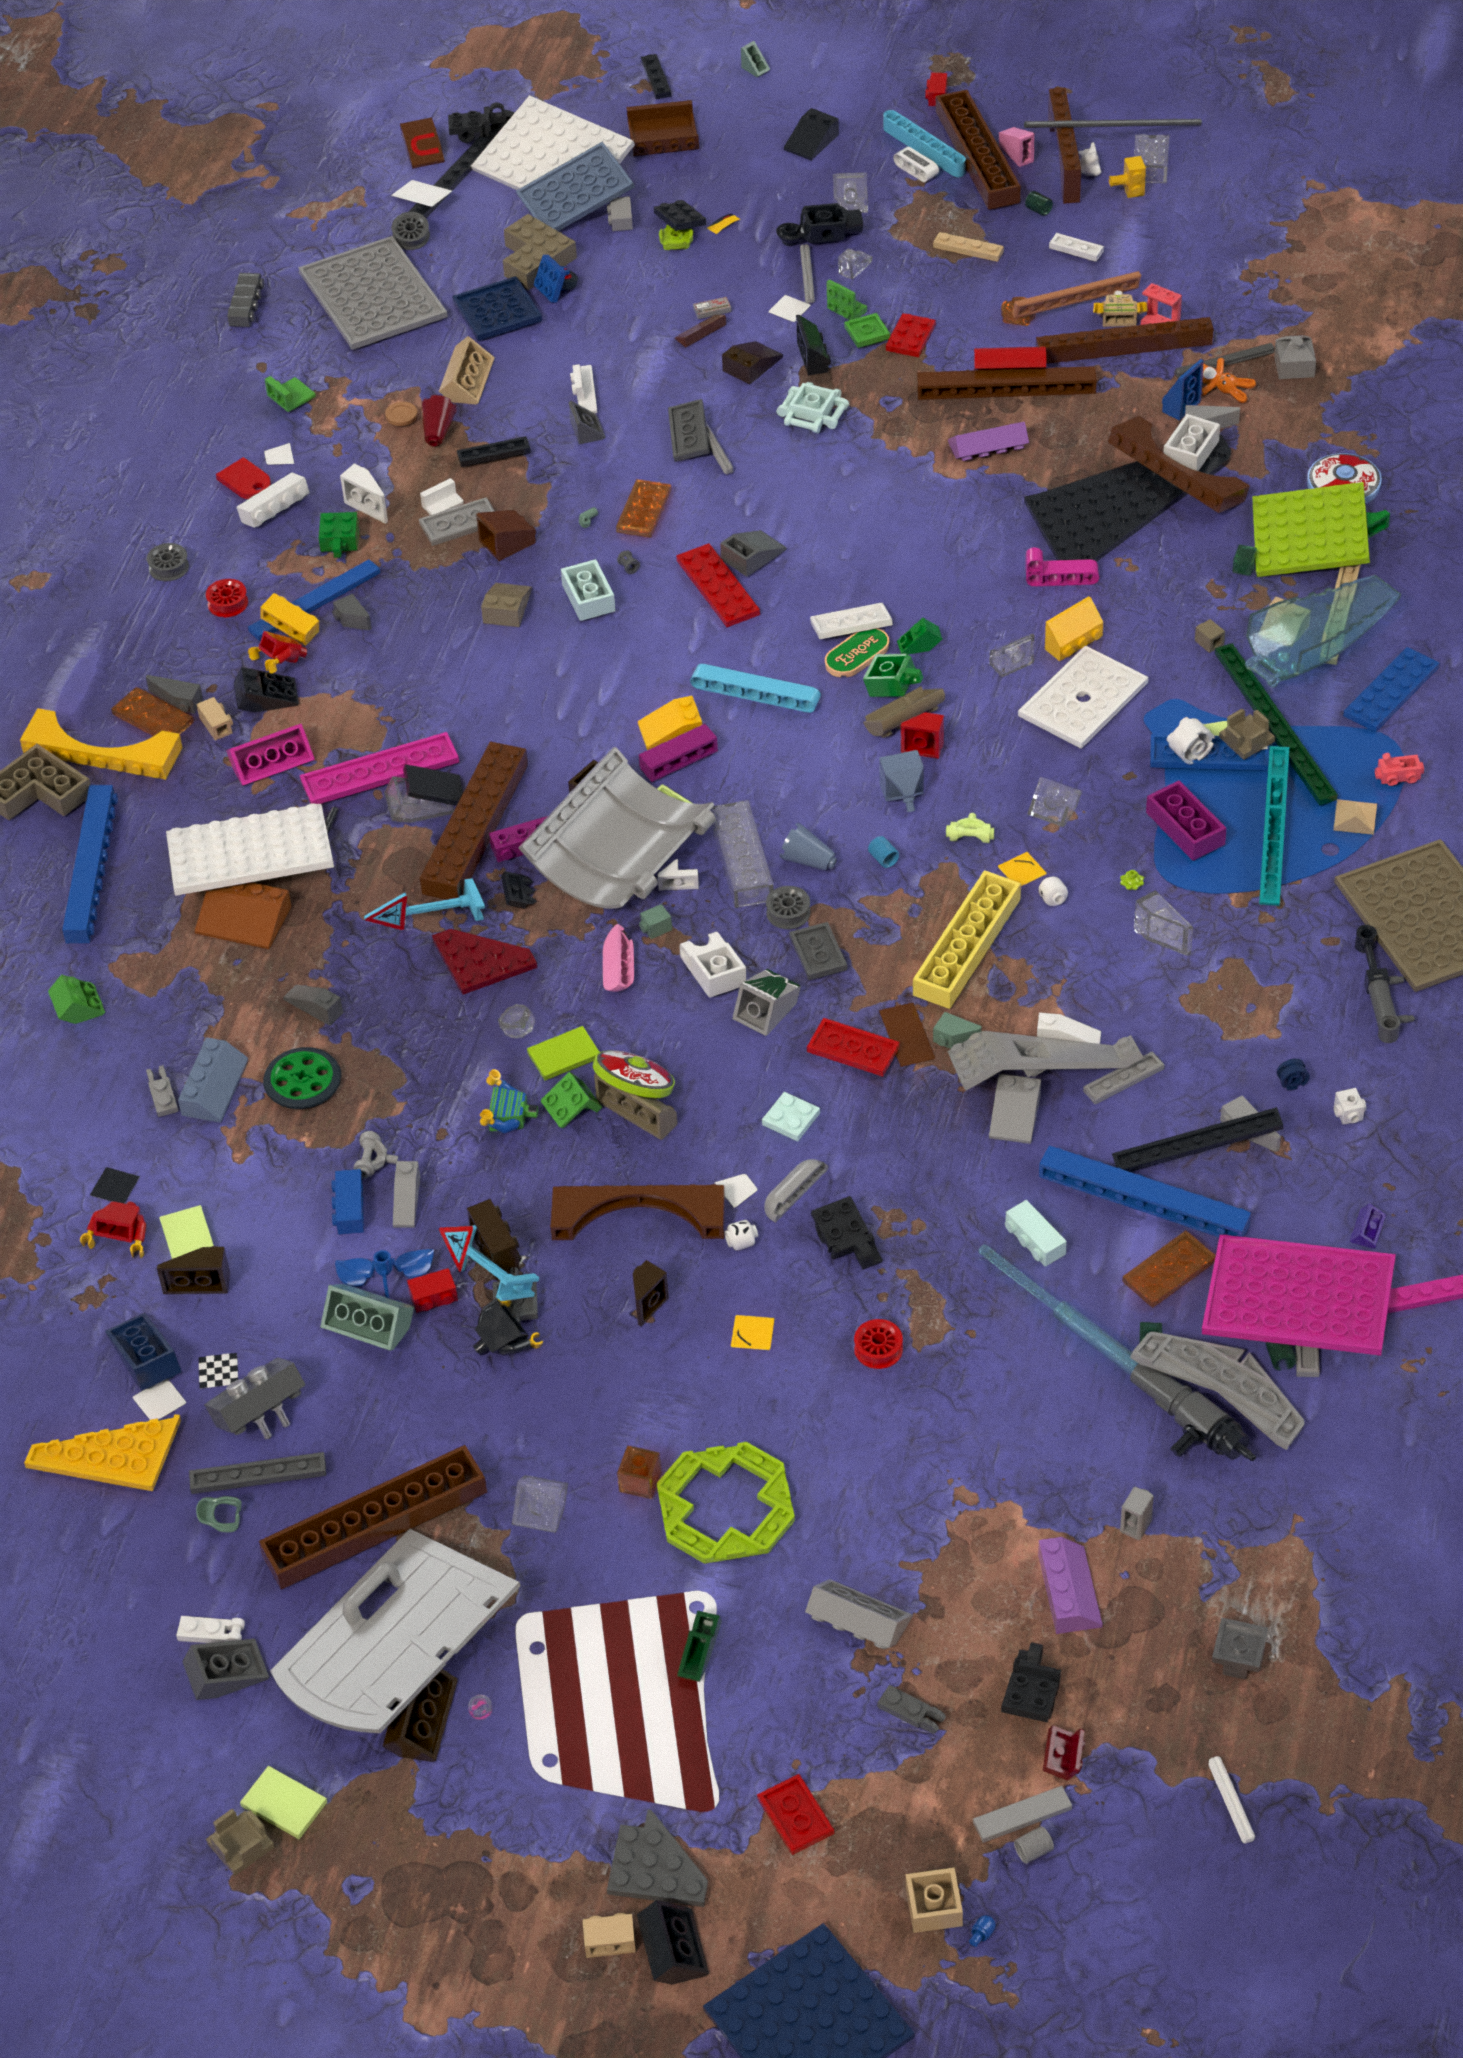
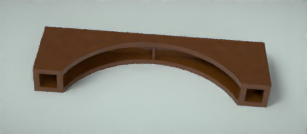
(1068, 154)
(1214, 491)
(579, 1205)

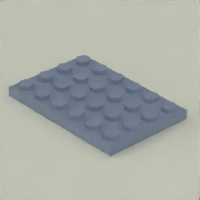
(576, 188)

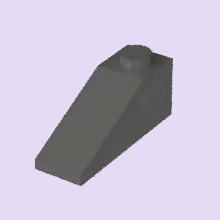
(176, 693)
(316, 1002)

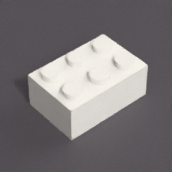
(1192, 441)

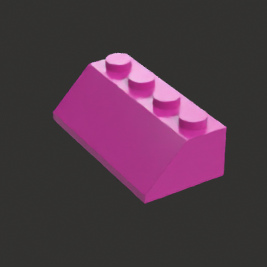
(270, 754)

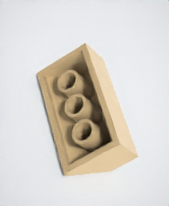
(466, 372)

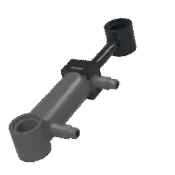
(1377, 985)

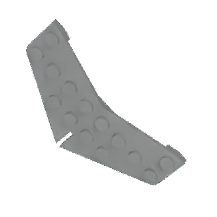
(1218, 1369)

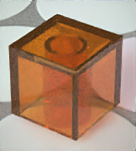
(639, 1472)

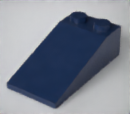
(144, 1351)

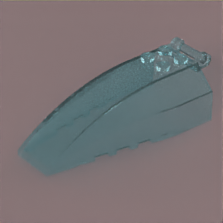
(1314, 629)

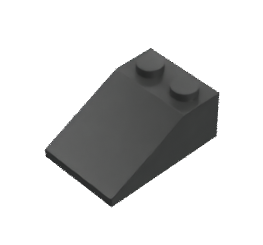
(223, 1667)

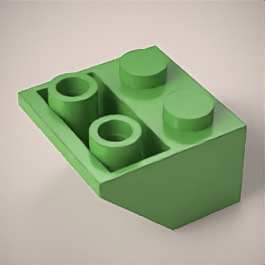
(75, 1000)

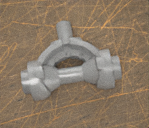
(372, 1141)

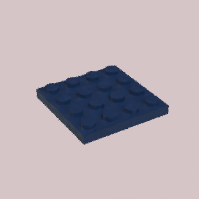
(497, 308)

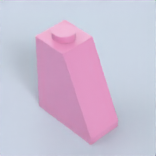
(1018, 145)

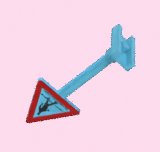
(394, 912)
(459, 1243)

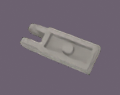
(162, 1093)

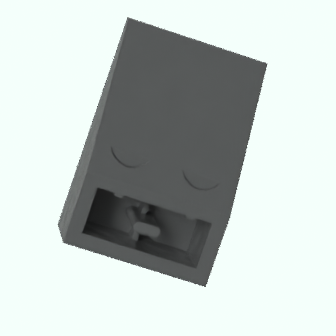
(750, 551)

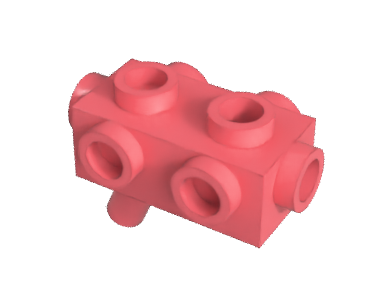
(1399, 769)

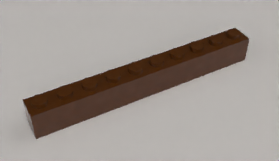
(1127, 340)
(1006, 383)

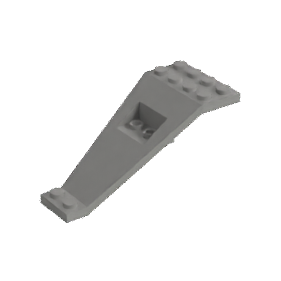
(992, 1052)

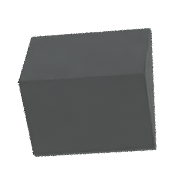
(585, 424)

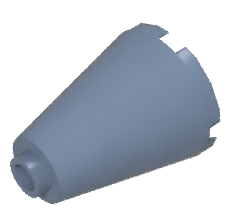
(806, 849)

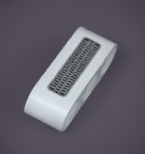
(916, 164)

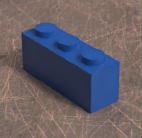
(348, 1201)

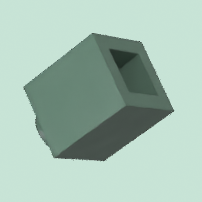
(655, 921)

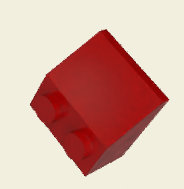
(923, 734)

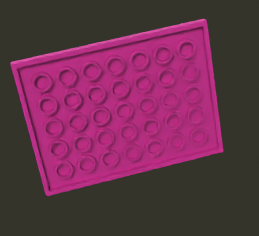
(1299, 1294)

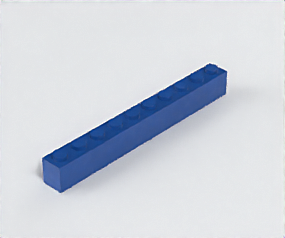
(89, 864)
(1143, 1193)

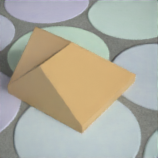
(1355, 816)

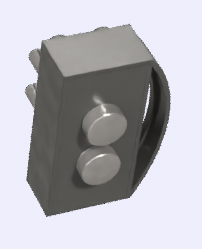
(253, 1395)

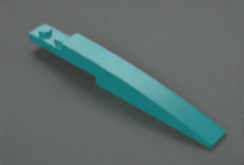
(1274, 826)

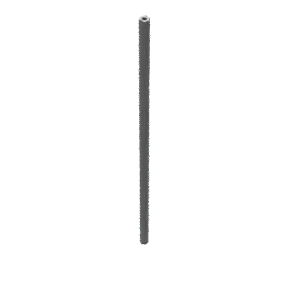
(1112, 123)

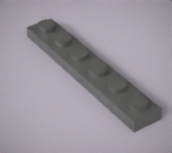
(257, 1473)

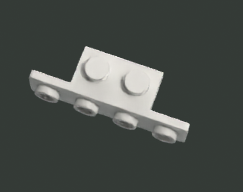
(584, 386)

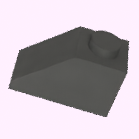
(351, 613)

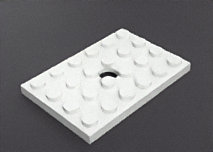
(1089, 673)

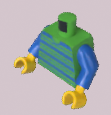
(507, 1106)

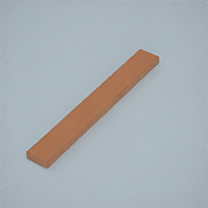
(1076, 294)

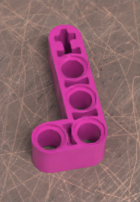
(1059, 572)

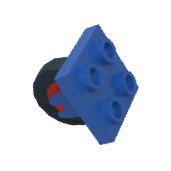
(553, 278)

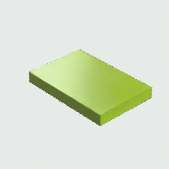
(563, 1053)

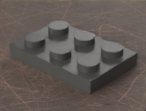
(818, 951)

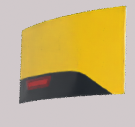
(722, 222)

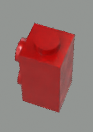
(935, 86)

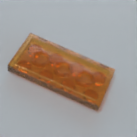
(643, 508)
(151, 713)
(1169, 1269)

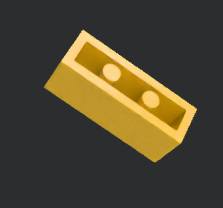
(289, 619)

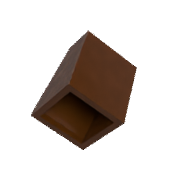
(504, 532)

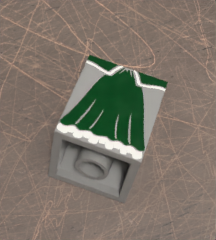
(765, 1001)

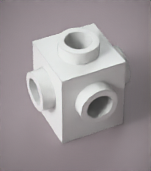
(1349, 1106)

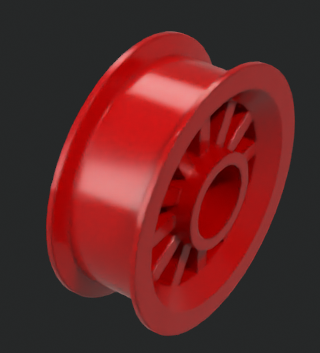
(226, 598)
(878, 1344)

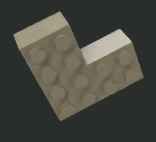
(529, 241)
(41, 777)

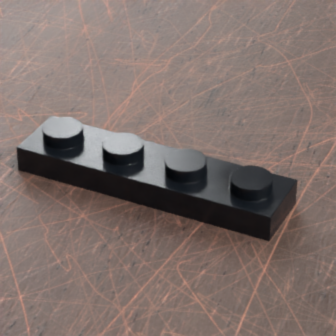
(656, 76)
(493, 451)

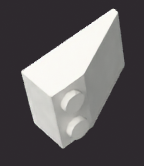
(363, 493)

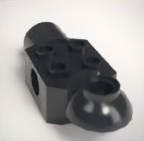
(821, 224)

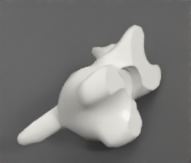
(1090, 161)

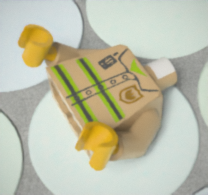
(1119, 310)

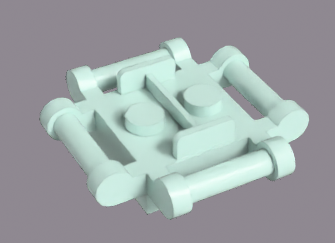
(814, 405)

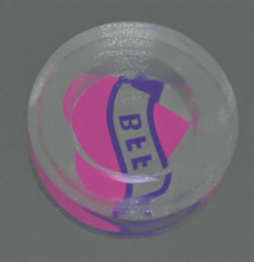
(480, 1707)

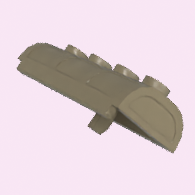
(902, 709)

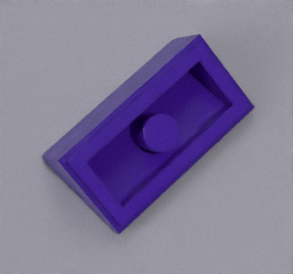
(1368, 1226)

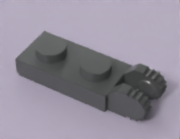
(910, 1709)

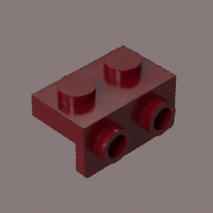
(1063, 1752)

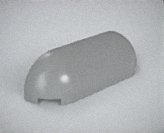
(793, 1187)

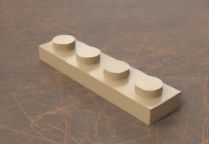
(968, 246)

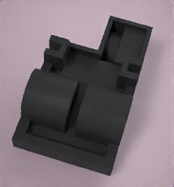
(473, 122)
(845, 1232)
(1031, 1686)

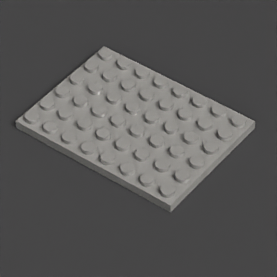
(372, 292)

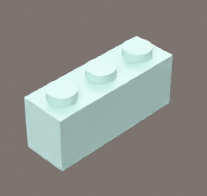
(1035, 1233)

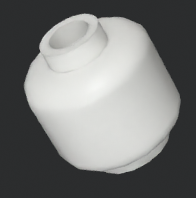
(1052, 890)

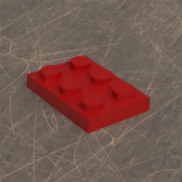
(910, 335)

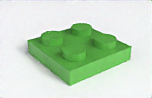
(867, 330)

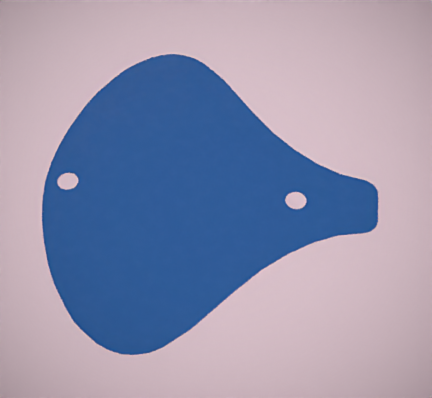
(1239, 800)

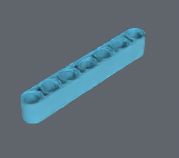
(924, 143)
(755, 688)

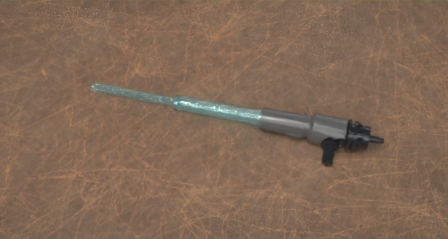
(1193, 1412)

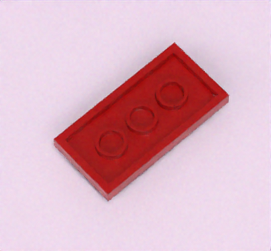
(853, 1047)

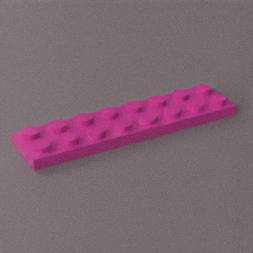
(377, 768)

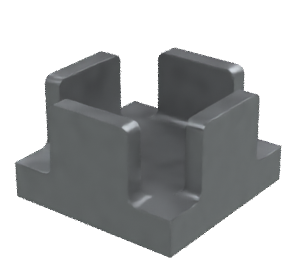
(1239, 1647)

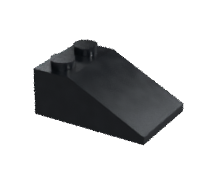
(812, 134)

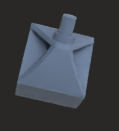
(902, 777)

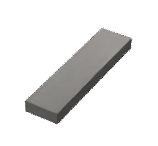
(1123, 1078)
(1022, 1814)

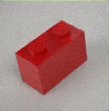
(432, 1290)

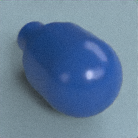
(982, 1930)

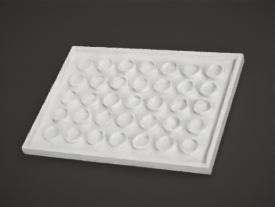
(540, 140)
(248, 849)

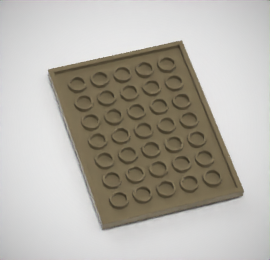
(1415, 910)

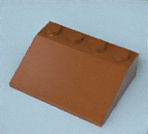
(244, 913)

